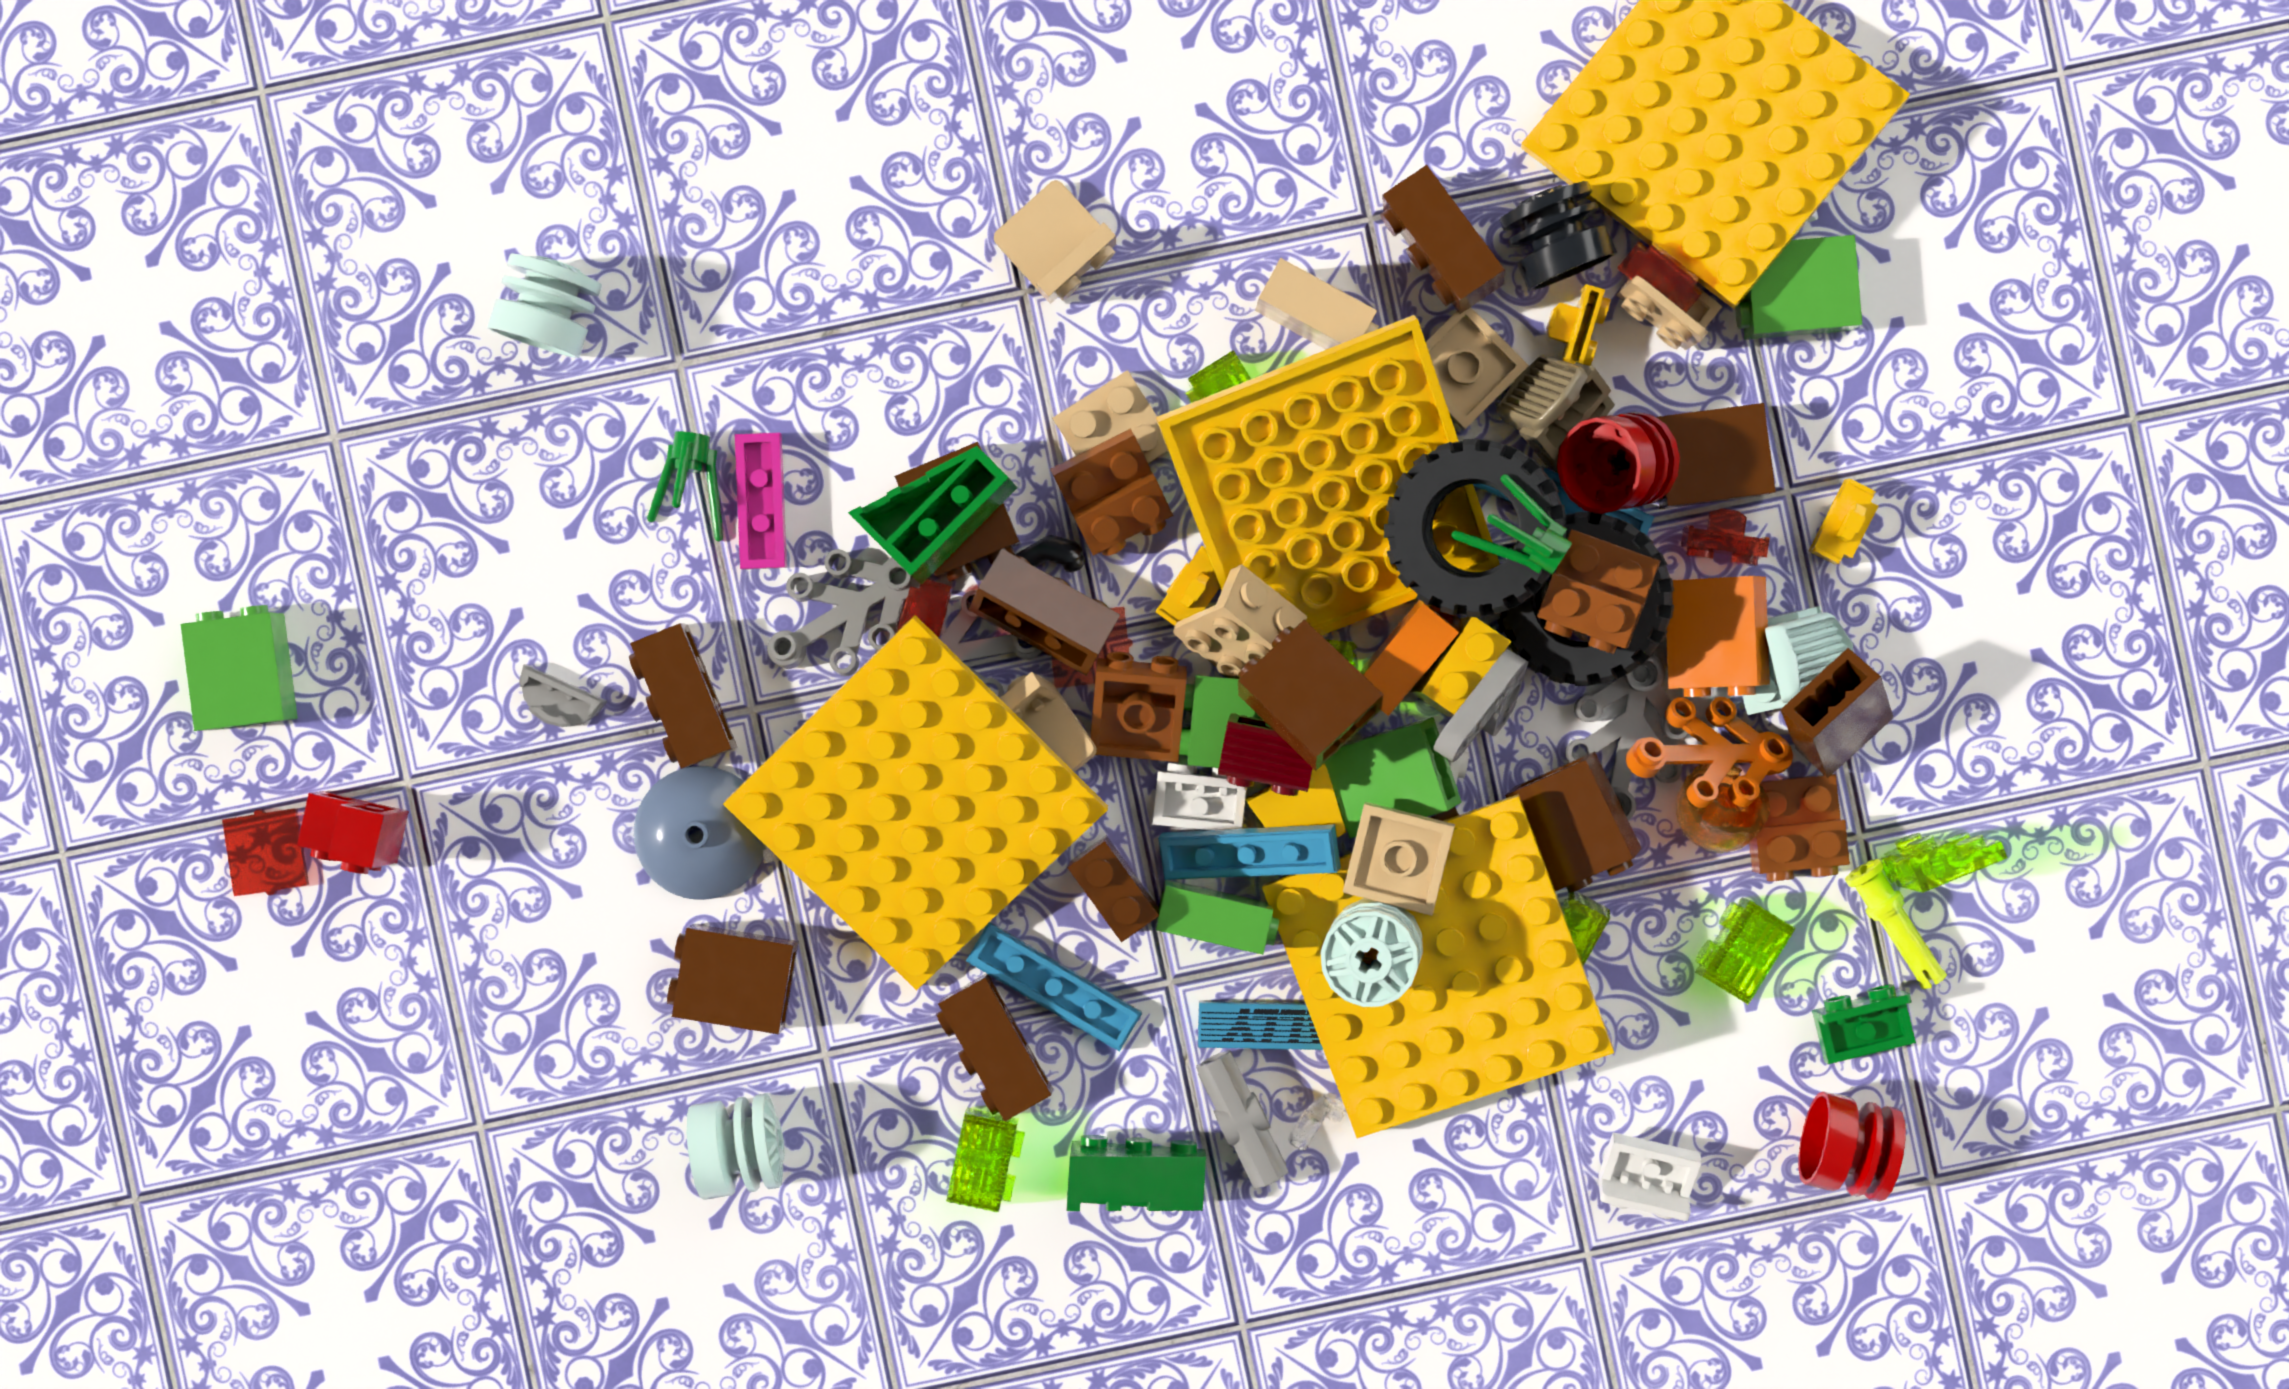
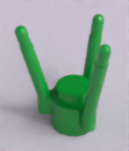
(688, 455)
(1544, 547)

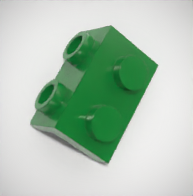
(1864, 1024)

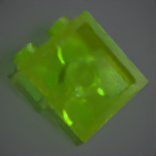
(1930, 862)

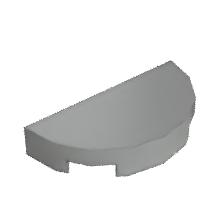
(556, 700)

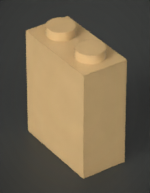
(1313, 307)

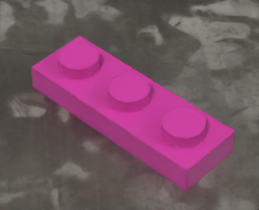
(760, 501)

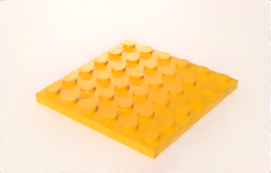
(1716, 130)
(1302, 469)
(916, 803)
(1492, 994)

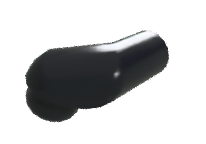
(1055, 550)

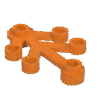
(1764, 751)

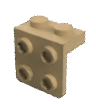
(1055, 241)
(1674, 325)
(1239, 624)
(1050, 718)

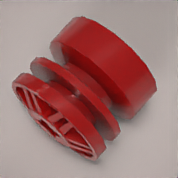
(1618, 462)
(1851, 1146)

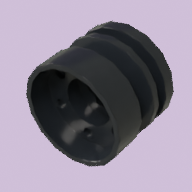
(1557, 235)

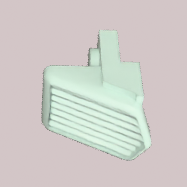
(1799, 650)

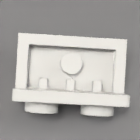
(1197, 800)
(1648, 1176)

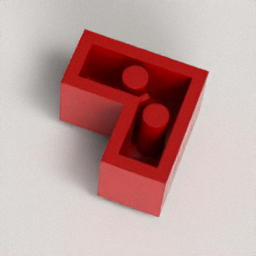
(352, 831)

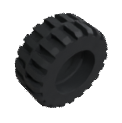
(1412, 522)
(1576, 661)

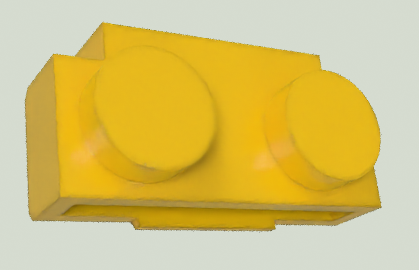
(1576, 324)
(1845, 523)
(1190, 590)

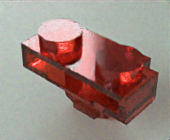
(1662, 273)
(1725, 536)
(928, 604)

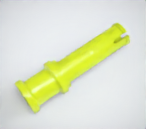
(1886, 906)

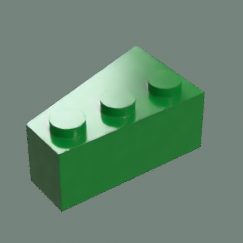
(936, 512)
(1136, 1174)

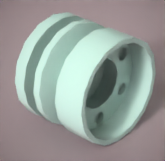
(544, 305)
(1355, 931)
(726, 1146)

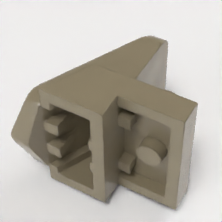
(1552, 400)

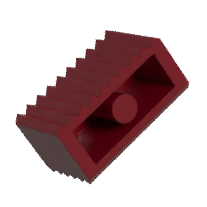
(1260, 755)

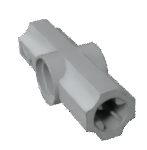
(1242, 1119)

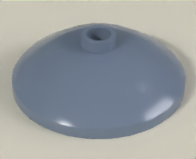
(662, 843)

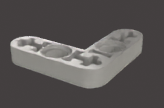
(1485, 707)

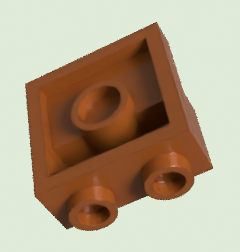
(1112, 493)
(1598, 592)
(1138, 707)
(1801, 829)

